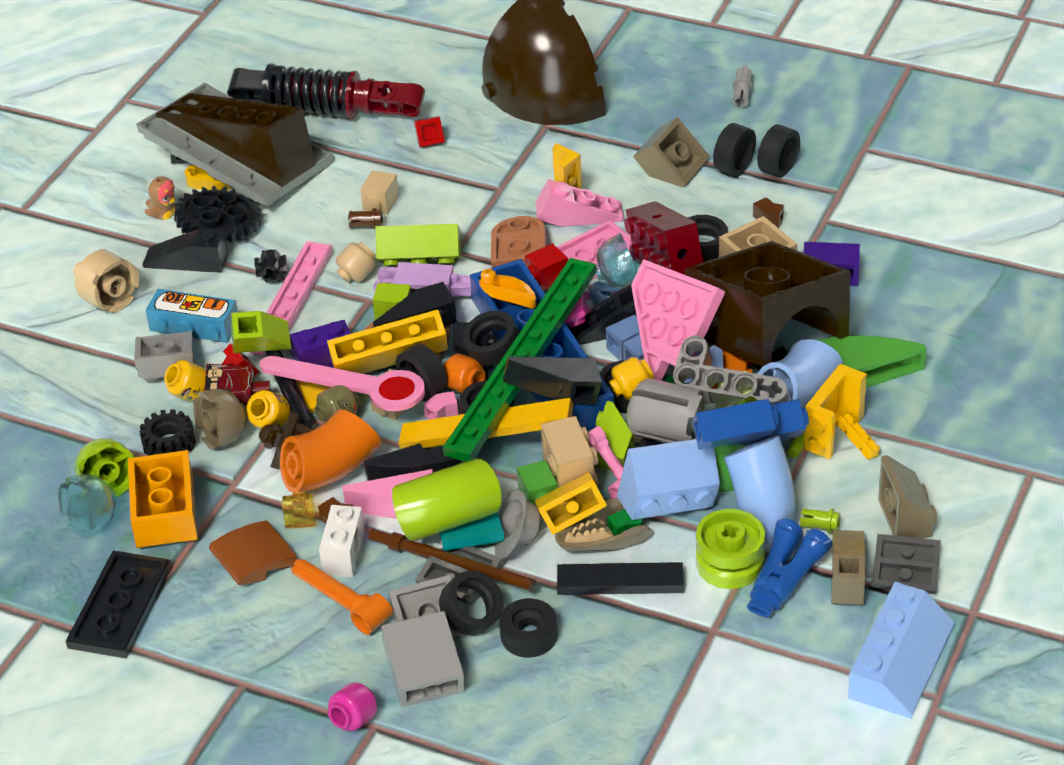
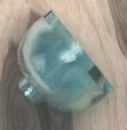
(615, 262)
(87, 502)

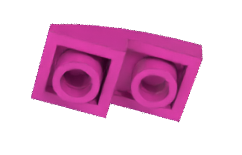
(579, 311)

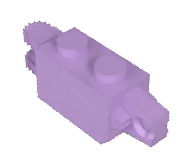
(423, 275)

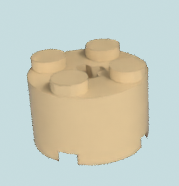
(106, 280)

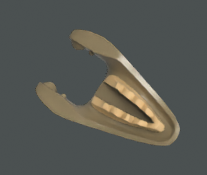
(594, 533)

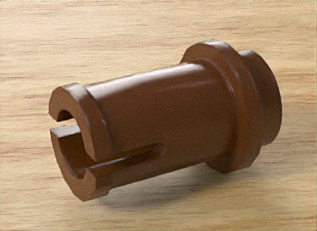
(365, 218)

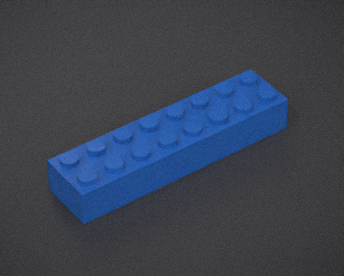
(562, 346)

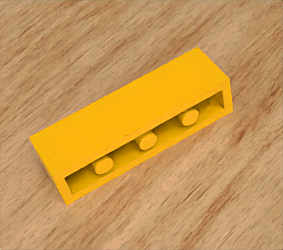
(380, 345)

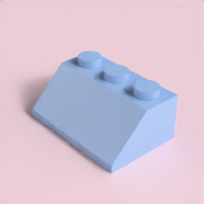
(668, 479)

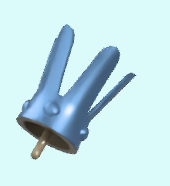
(600, 291)

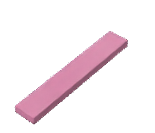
(299, 283)

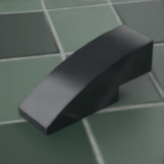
(407, 461)

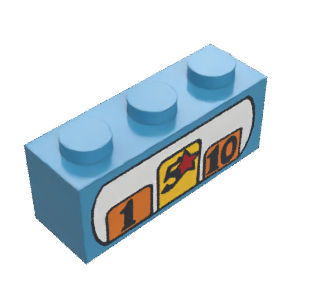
(182, 312)

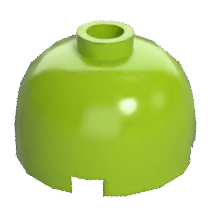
(108, 461)

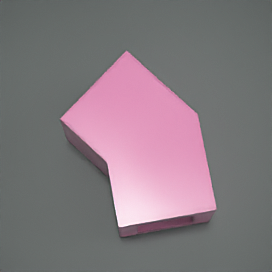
(441, 406)

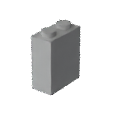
(422, 658)

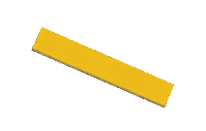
(514, 421)

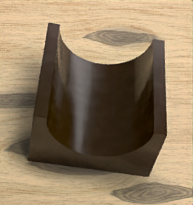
(767, 289)

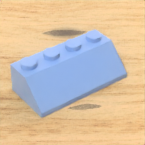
(900, 651)

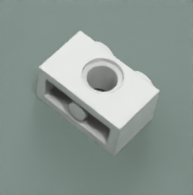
(342, 540)

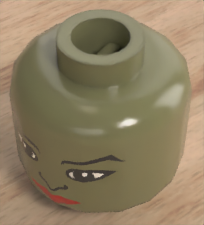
(334, 399)

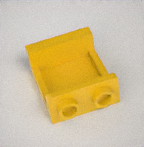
(839, 395)

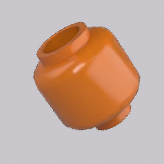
(462, 372)

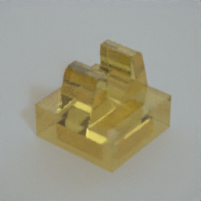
(299, 510)

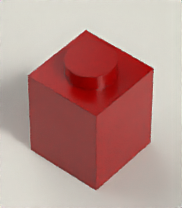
(546, 264)

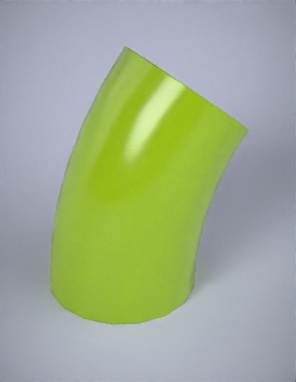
(446, 499)

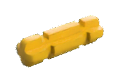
(858, 436)

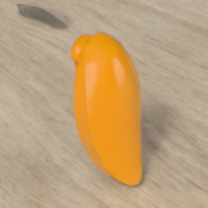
(507, 289)

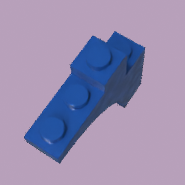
(749, 423)

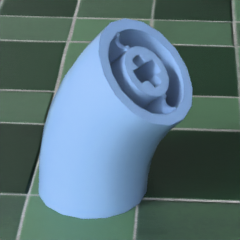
(804, 368)
(763, 483)

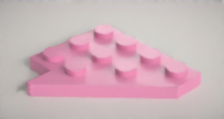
(669, 311)

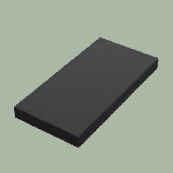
(119, 604)

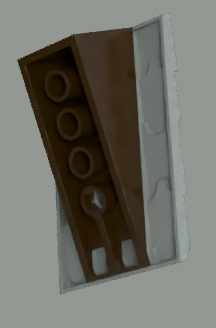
(241, 142)

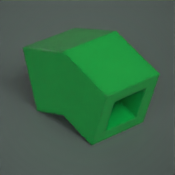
(621, 521)

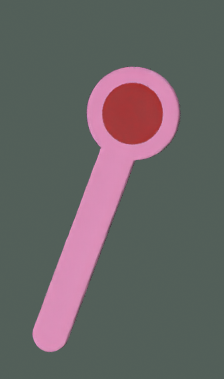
(389, 391)

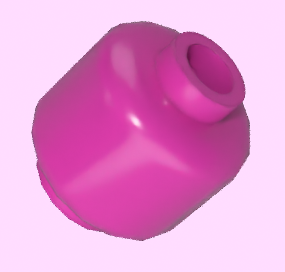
(352, 706)

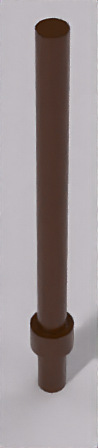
(400, 543)

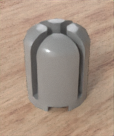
(665, 410)

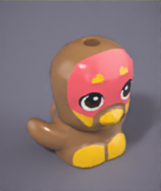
(162, 198)

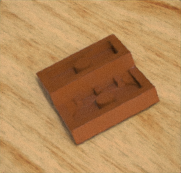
(252, 551)

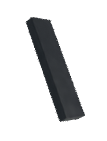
(620, 578)

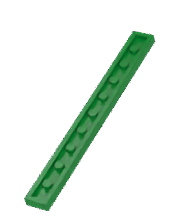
(531, 342)

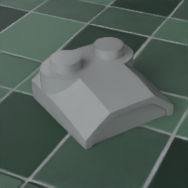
(158, 352)

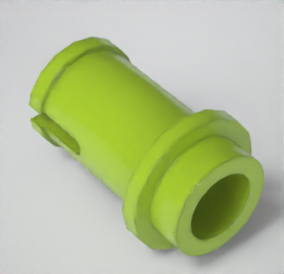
(820, 519)

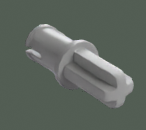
(742, 86)

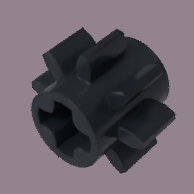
(271, 266)

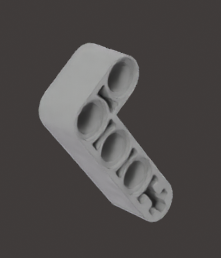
(733, 380)

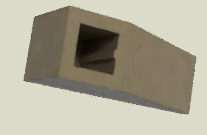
(848, 567)

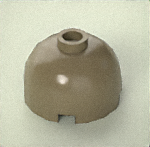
(219, 416)

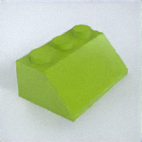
(418, 243)

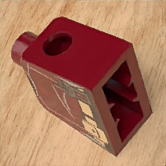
(236, 379)

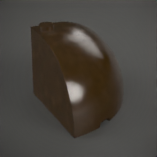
(541, 66)

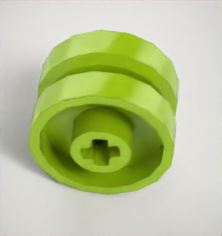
(730, 548)

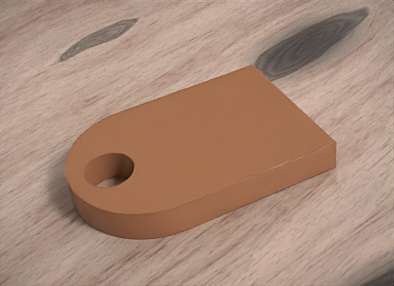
(516, 238)

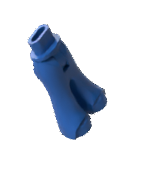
(779, 574)

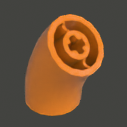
(327, 452)

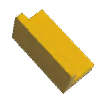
(567, 166)

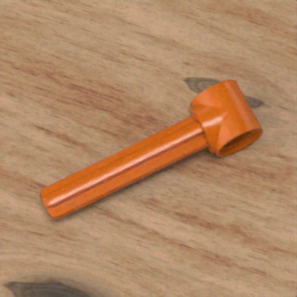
(365, 610)

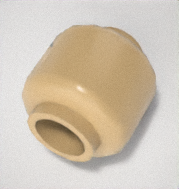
(355, 262)

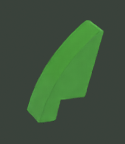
(879, 356)

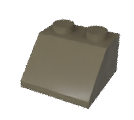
(672, 154)
(904, 501)

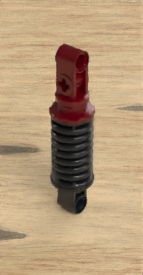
(326, 92)

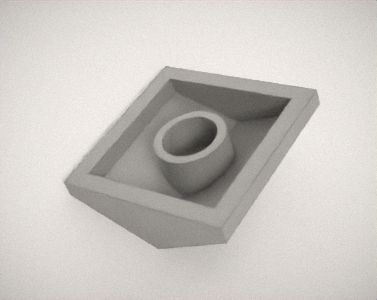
(419, 599)

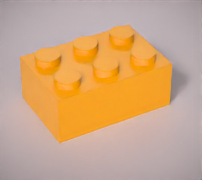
(162, 499)

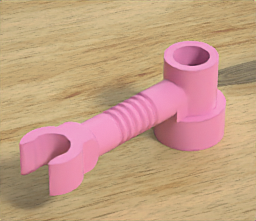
(598, 440)

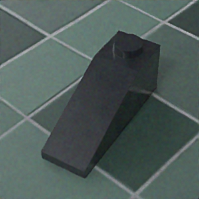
(194, 251)
(606, 313)

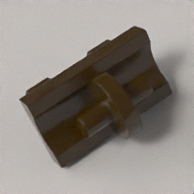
(274, 436)

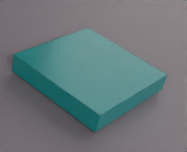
(473, 534)

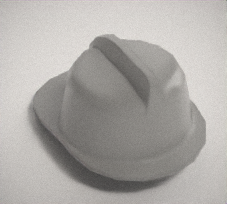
(519, 522)

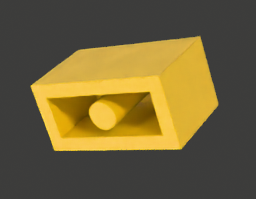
(570, 503)

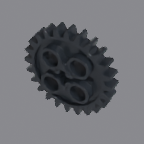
(218, 211)

